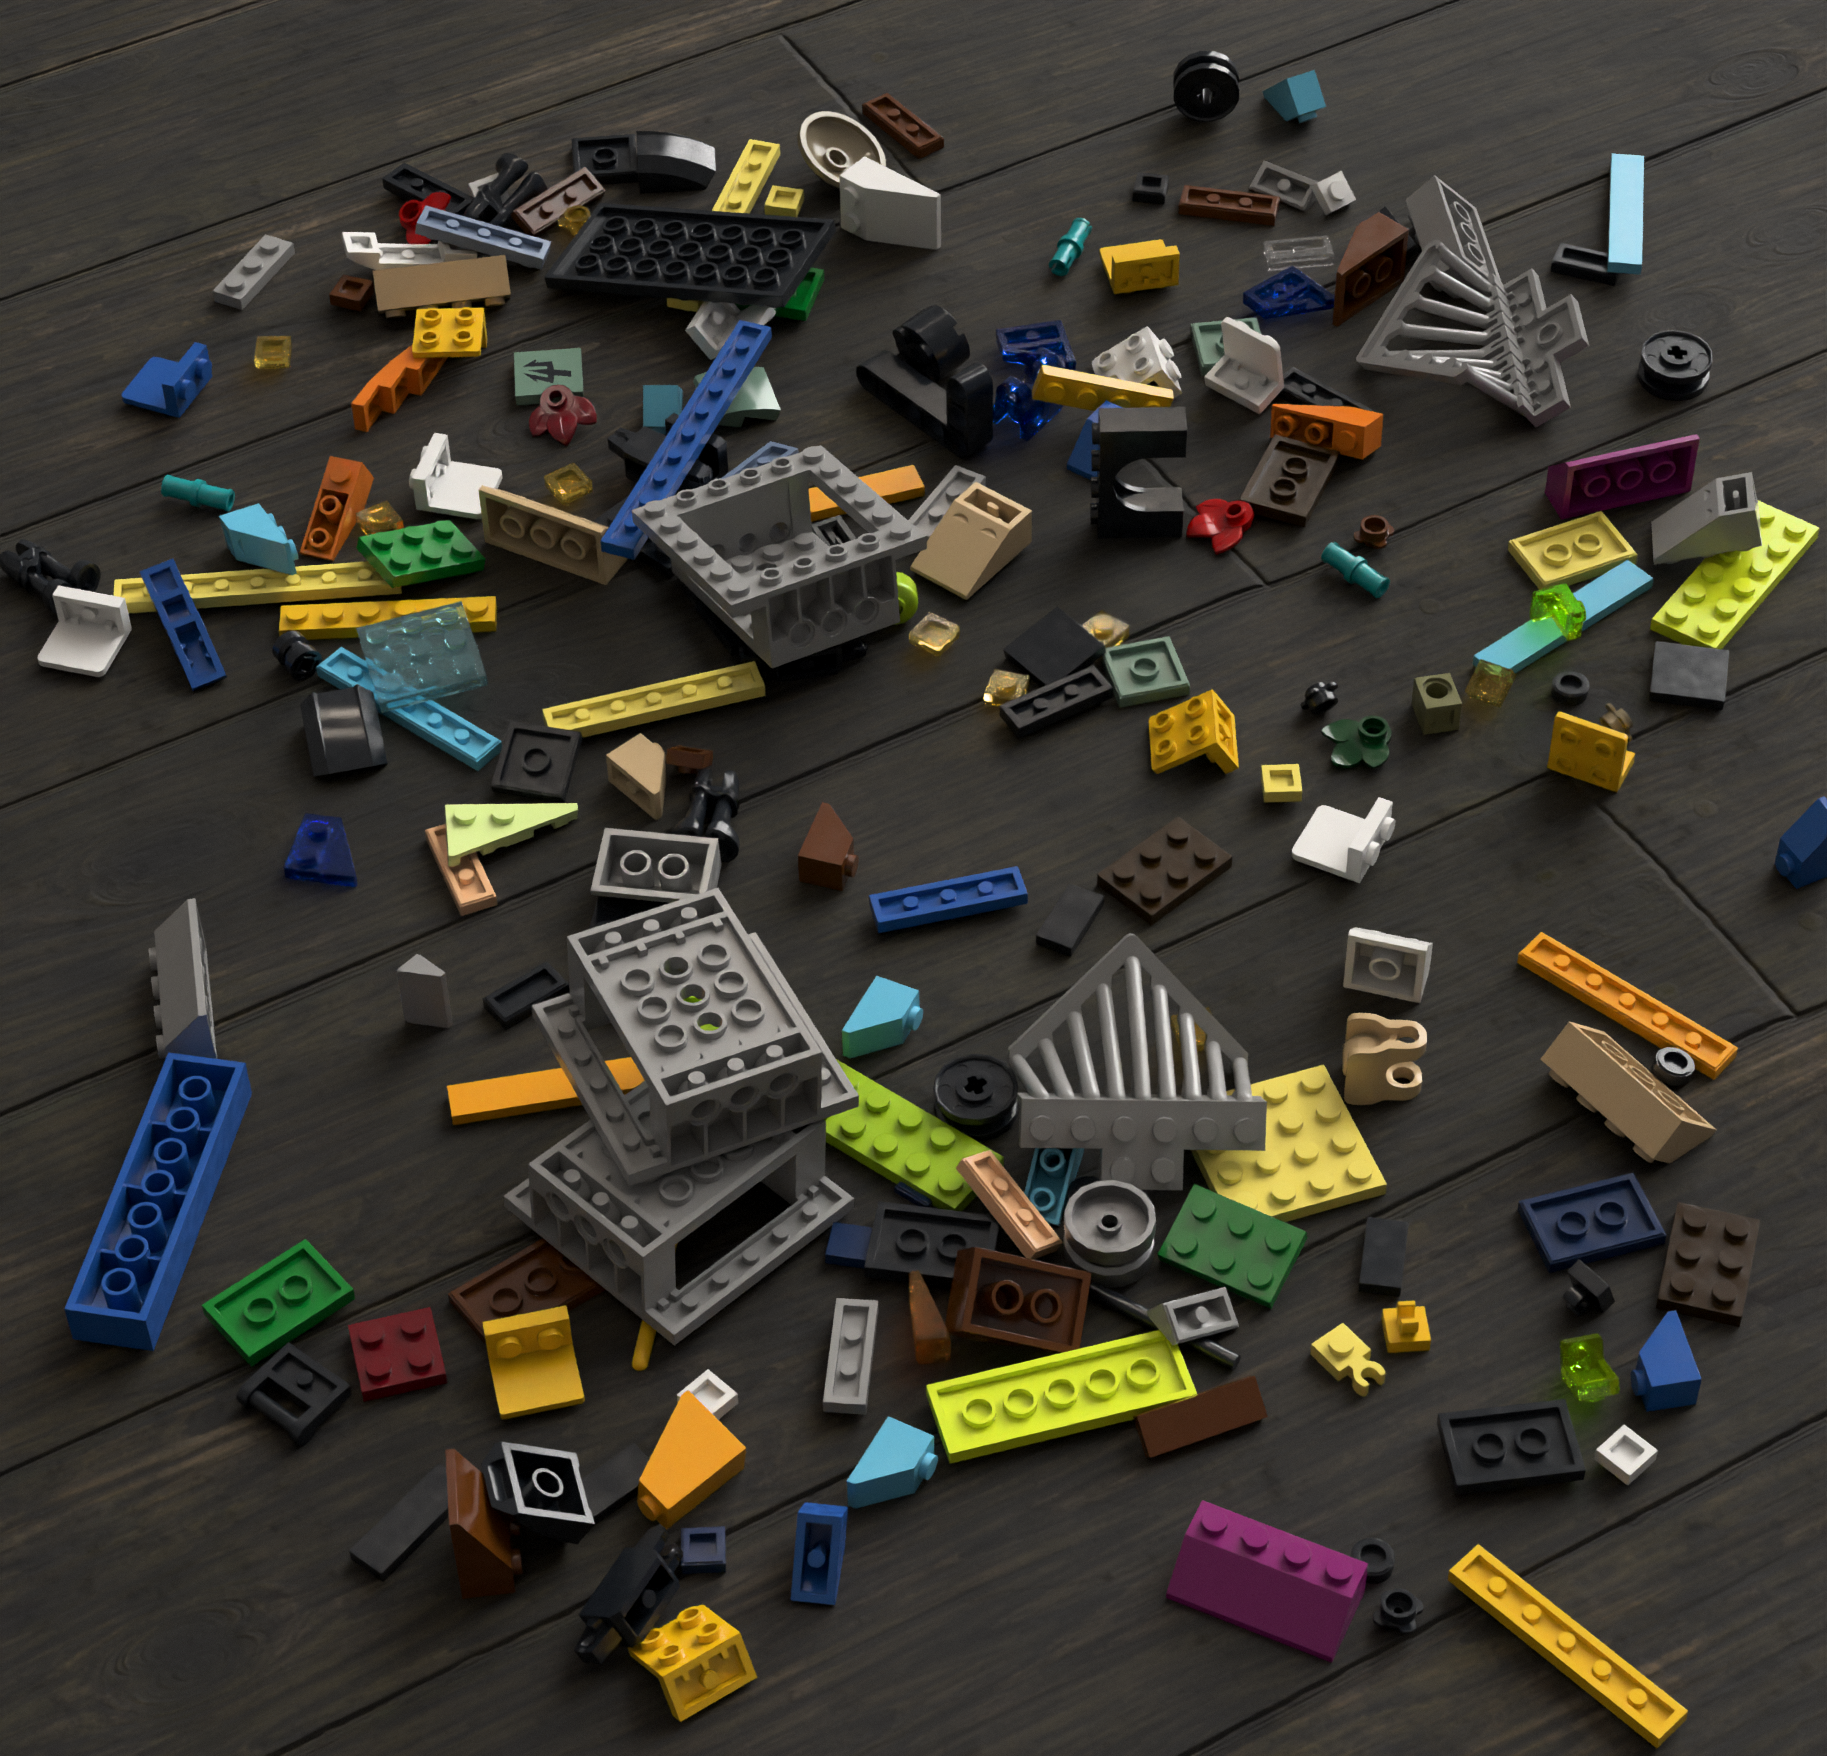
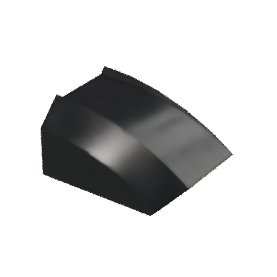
(673, 162)
(342, 730)
(538, 1490)

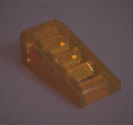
(929, 1332)

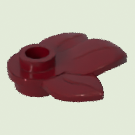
(561, 417)

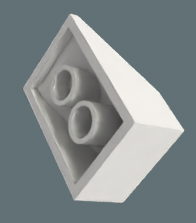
(889, 206)

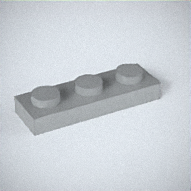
(253, 272)
(939, 501)
(850, 1356)

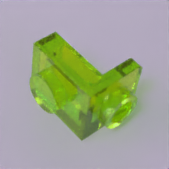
(1562, 607)
(1585, 1368)

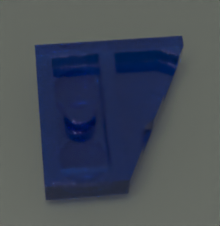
(1288, 295)
(1022, 341)
(321, 852)

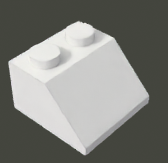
(1387, 964)

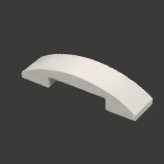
(366, 251)

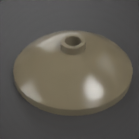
(835, 143)

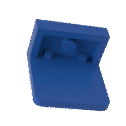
(168, 384)

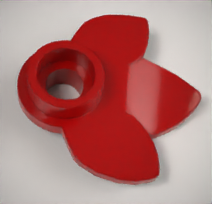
(412, 210)
(1221, 522)

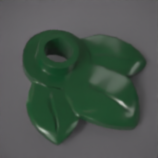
(1359, 741)

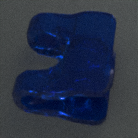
(1016, 401)

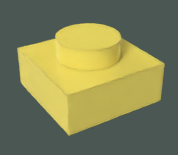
(784, 201)
(1281, 783)

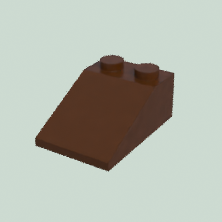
(1370, 266)
(1017, 1301)
(478, 1533)

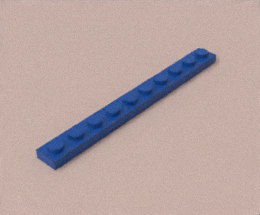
(688, 434)

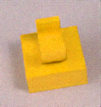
(1406, 1328)

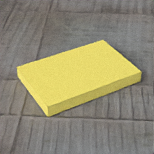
(1571, 551)

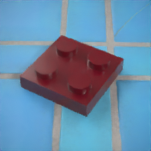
(397, 1354)

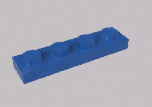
(948, 899)

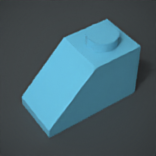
(1296, 97)
(659, 404)
(881, 1018)
(892, 1465)

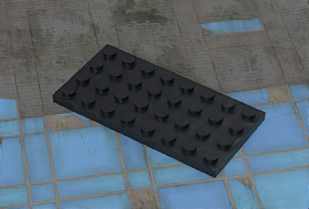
(691, 254)

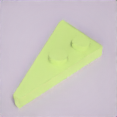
(498, 825)

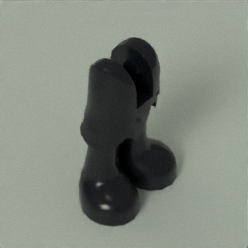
(488, 202)
(35, 561)
(720, 804)

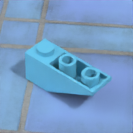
(257, 540)
(1050, 1178)

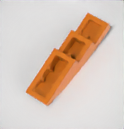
(392, 385)

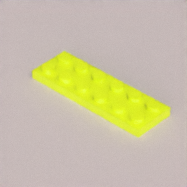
(1734, 583)
(1057, 1395)

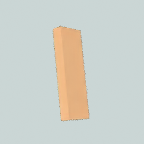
(466, 881)
(1009, 1205)

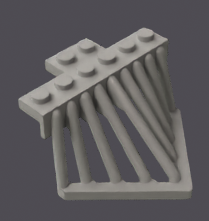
(1520, 338)
(1137, 1132)

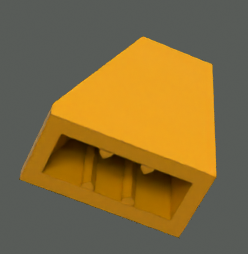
(688, 1462)

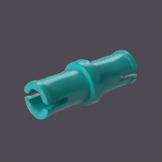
(1070, 246)
(197, 493)
(1355, 570)

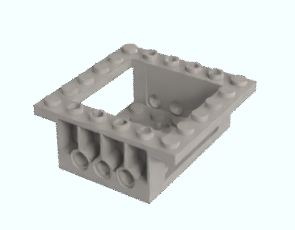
(763, 571)
(706, 1088)
(630, 1232)

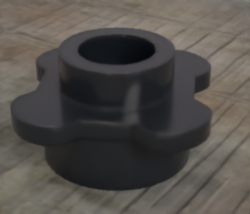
(1320, 697)
(1398, 1601)

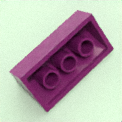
(1622, 477)
(1267, 1581)

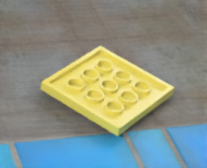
(1310, 1154)

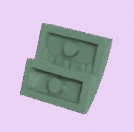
(753, 399)

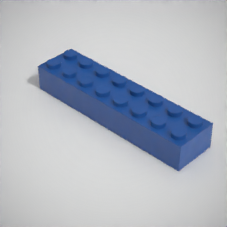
(159, 1202)

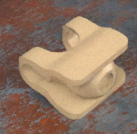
(1376, 1057)

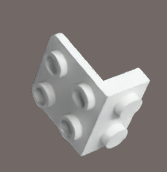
(716, 322)
(1140, 360)
(1249, 369)
(449, 485)
(87, 633)
(1344, 841)

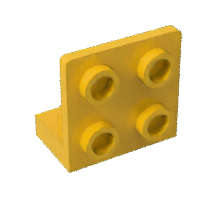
(1141, 266)
(449, 332)
(1192, 730)
(1589, 752)
(533, 1362)
(695, 1660)

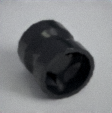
(296, 655)

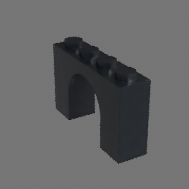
(1123, 438)

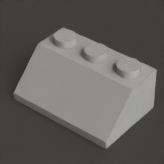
(655, 865)

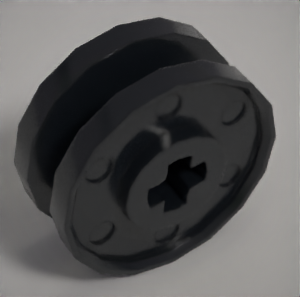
(1206, 86)
(1675, 365)
(977, 1096)

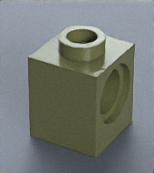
(1436, 703)

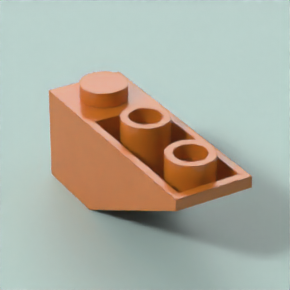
(1338, 428)
(340, 497)

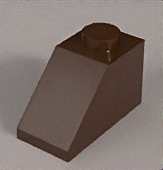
(827, 852)

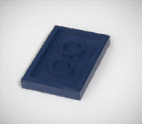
(1591, 1222)

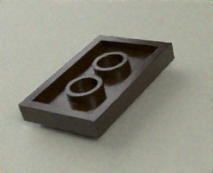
(1290, 480)
(1164, 870)
(1708, 1264)

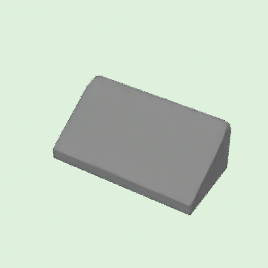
(1289, 186)
(424, 993)
(1195, 1316)

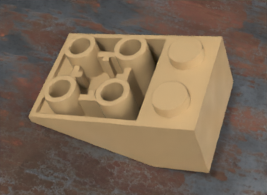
(974, 541)

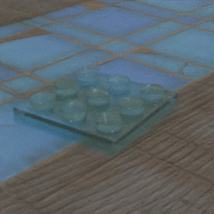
(422, 656)

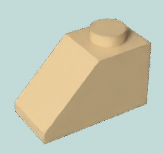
(640, 773)

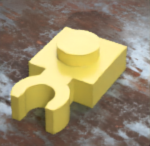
(1348, 1355)

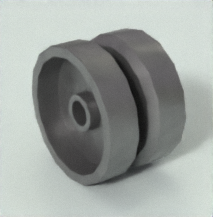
(1110, 1232)

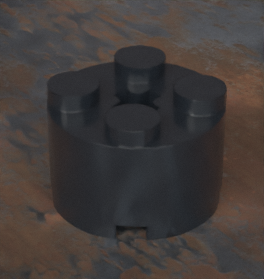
(931, 343)

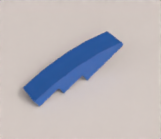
(183, 624)

